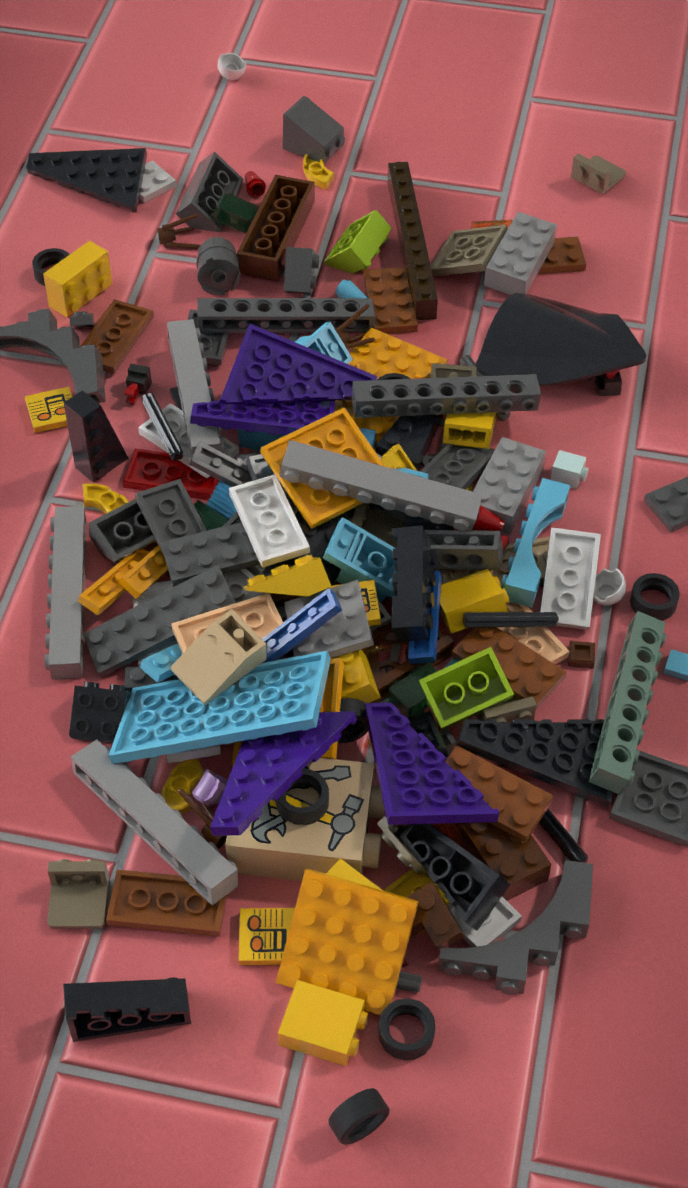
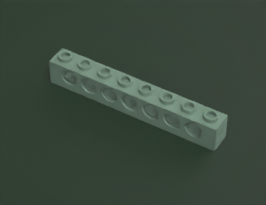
(628, 704)

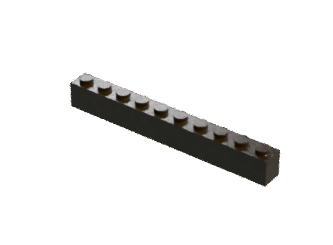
(412, 241)

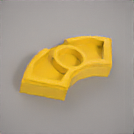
(317, 172)
(102, 497)
(183, 776)

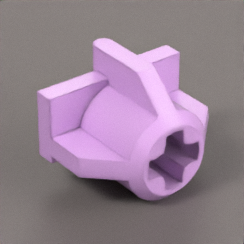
(210, 788)

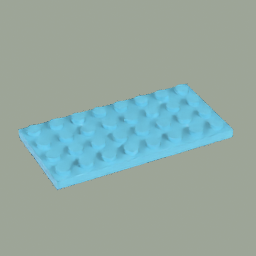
(265, 702)

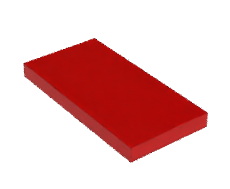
(154, 468)

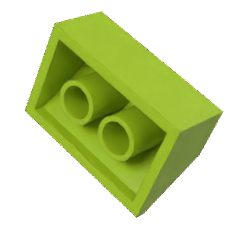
(359, 243)
(466, 689)

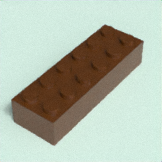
(276, 227)
(516, 861)

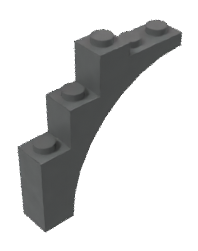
(64, 344)
(537, 943)

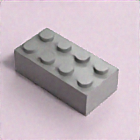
(520, 254)
(510, 480)

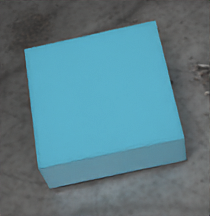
(677, 665)

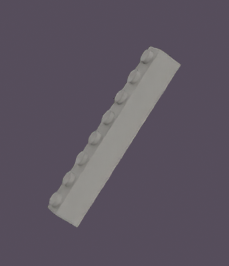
(192, 380)
(380, 486)
(67, 583)
(156, 822)

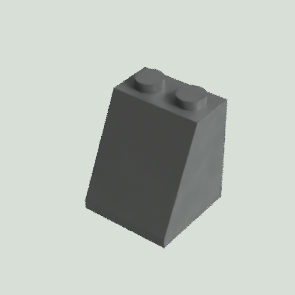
(311, 131)

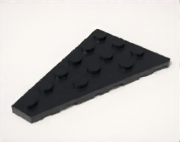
(106, 174)
(541, 749)

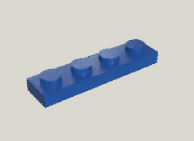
(301, 625)
(425, 650)

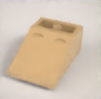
(220, 657)

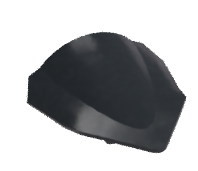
(556, 342)

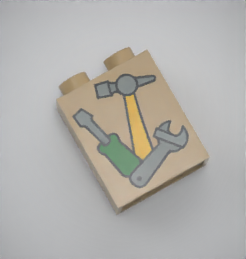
(285, 849)

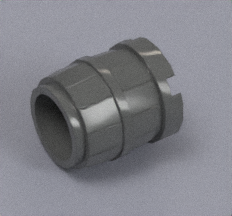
(217, 266)

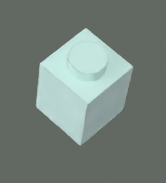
(569, 469)

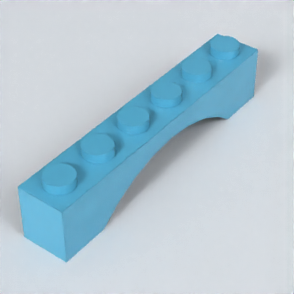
(524, 574)

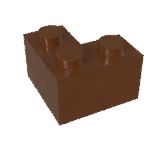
(435, 917)

